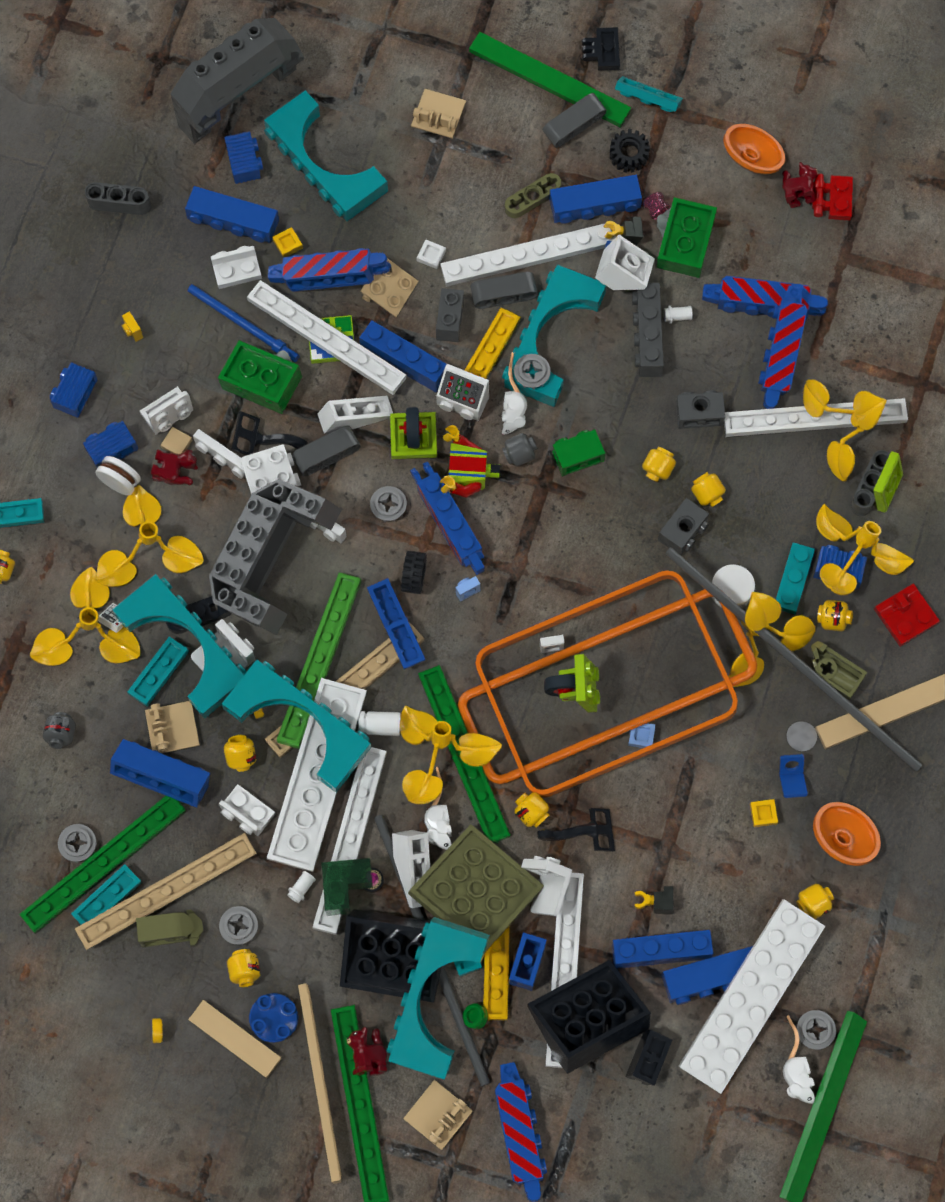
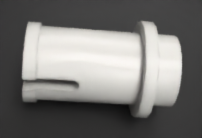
(677, 314)
(300, 888)

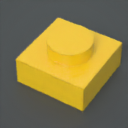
(287, 242)
(131, 327)
(764, 813)

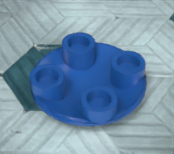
(273, 1017)

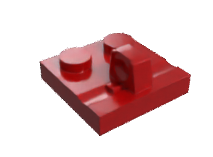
(906, 615)

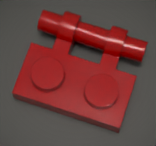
(840, 197)

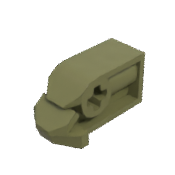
(845, 675)
(169, 929)

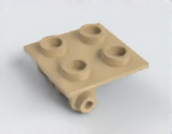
(438, 113)
(390, 289)
(172, 727)
(438, 1114)

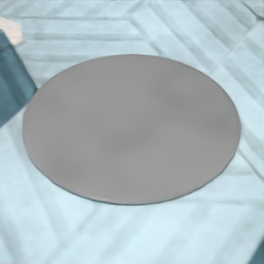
(801, 736)

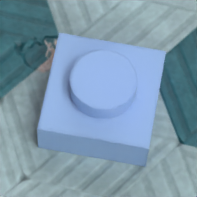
(467, 588)
(642, 736)

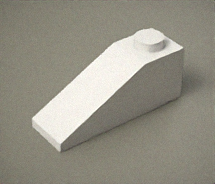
(354, 412)
(411, 859)

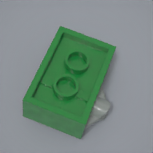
(685, 236)
(260, 376)

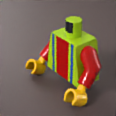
(467, 466)

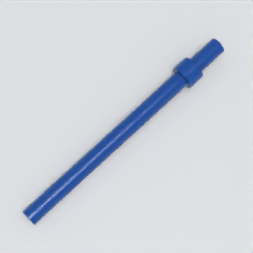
(276, 345)

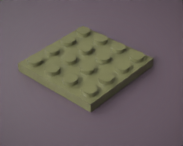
(476, 886)

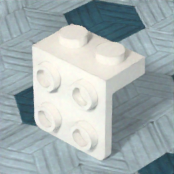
(167, 410)
(267, 466)
(227, 636)
(555, 881)

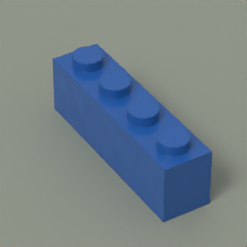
(595, 199)
(231, 214)
(403, 355)
(159, 772)
(662, 949)
(702, 976)

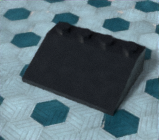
(382, 953)
(589, 1016)

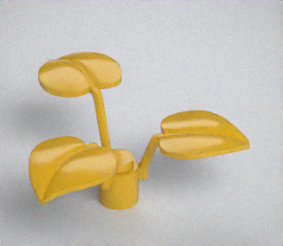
(865, 415)
(144, 510)
(835, 527)
(760, 612)
(53, 649)
(421, 726)

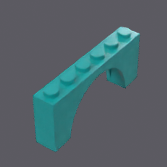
(345, 192)
(564, 292)
(158, 604)
(264, 688)
(413, 1043)

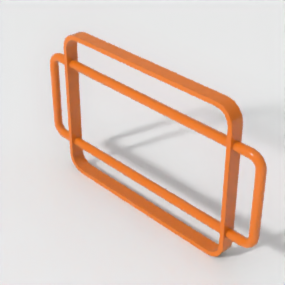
(689, 600)

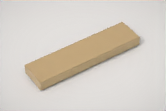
(235, 1039)

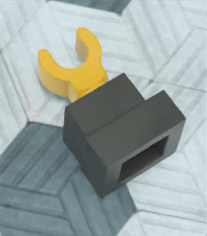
(629, 230)
(661, 900)

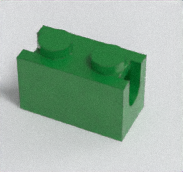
(578, 452)

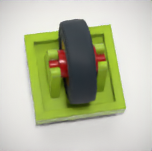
(413, 434)
(576, 684)

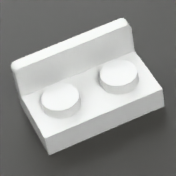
(236, 267)
(246, 810)

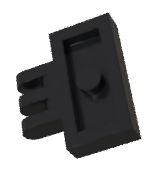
(603, 49)

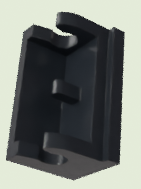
(649, 1057)

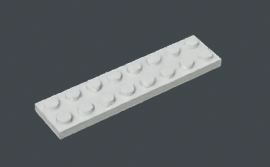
(307, 799)
(751, 996)

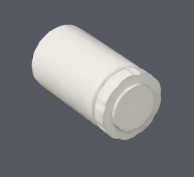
(379, 723)

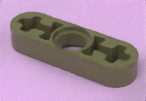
(537, 186)

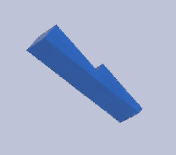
(396, 624)

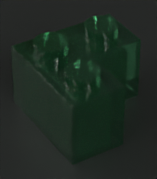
(340, 878)

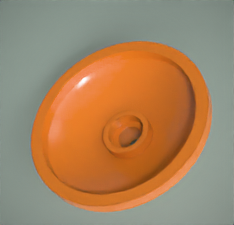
(754, 149)
(846, 834)

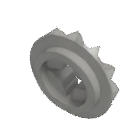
(539, 364)
(382, 496)
(69, 835)
(233, 915)
(823, 1021)

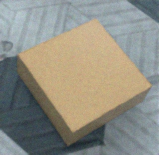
(176, 441)

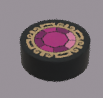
(378, 881)

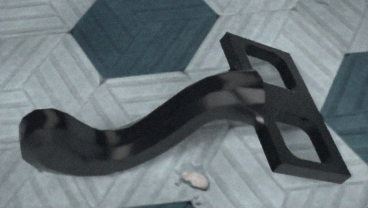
(257, 438)
(591, 829)

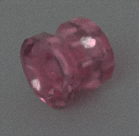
(656, 204)

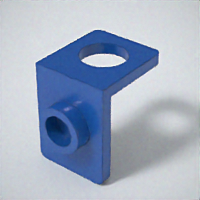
(792, 779)

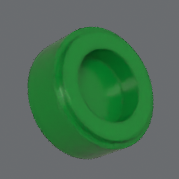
(475, 1016)

